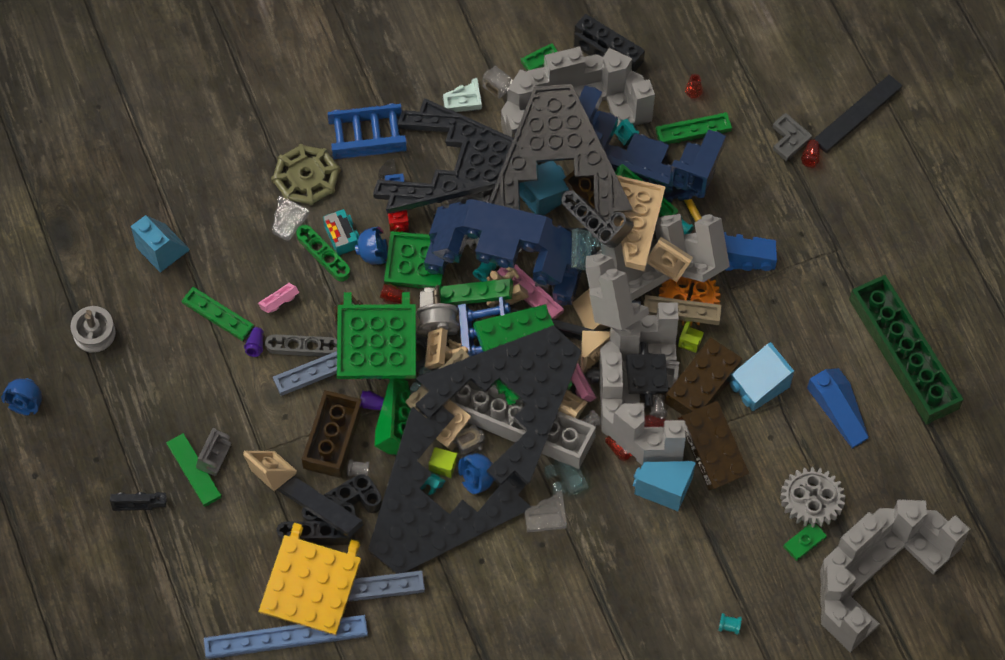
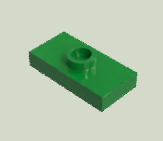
(536, 59)
(804, 541)

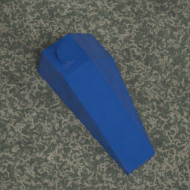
(838, 401)

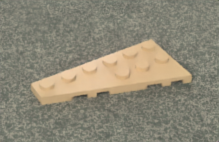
(646, 204)

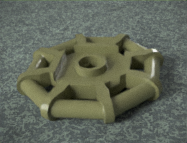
(309, 183)

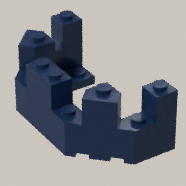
(647, 156)
(500, 237)

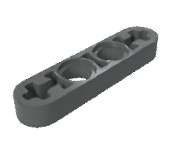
(303, 342)

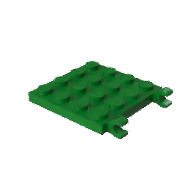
(509, 327)
(376, 340)

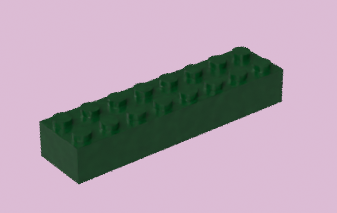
(905, 349)

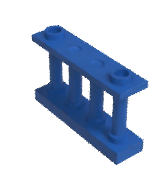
(371, 146)
(466, 317)

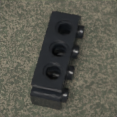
(603, 35)

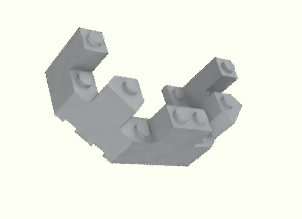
(623, 89)
(616, 286)
(622, 412)
(869, 548)

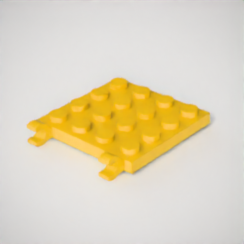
(310, 583)

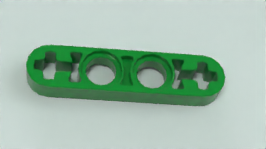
(325, 251)

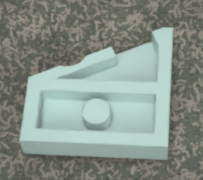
(463, 98)

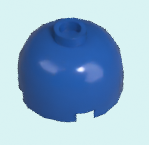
(372, 246)
(22, 396)
(473, 469)

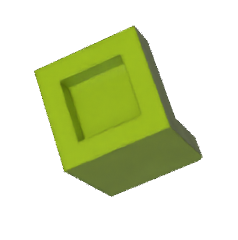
(690, 338)
(442, 462)

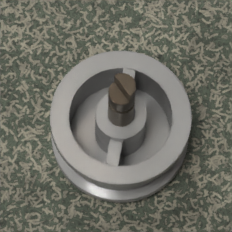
(437, 316)
(93, 329)

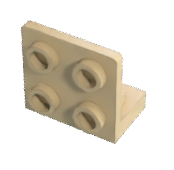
(455, 426)

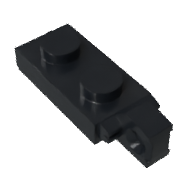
(137, 501)

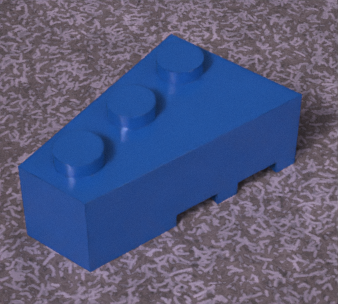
(750, 254)

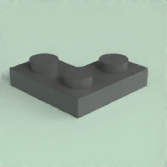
(794, 136)

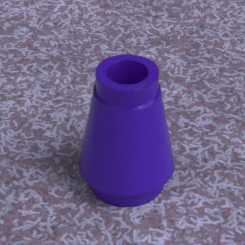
(254, 344)
(371, 400)

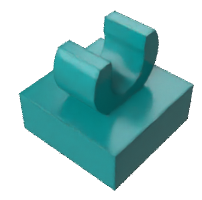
(625, 131)
(434, 482)

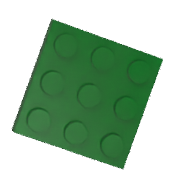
(406, 261)

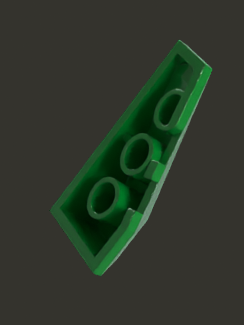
(392, 416)

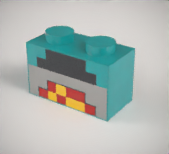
(340, 231)

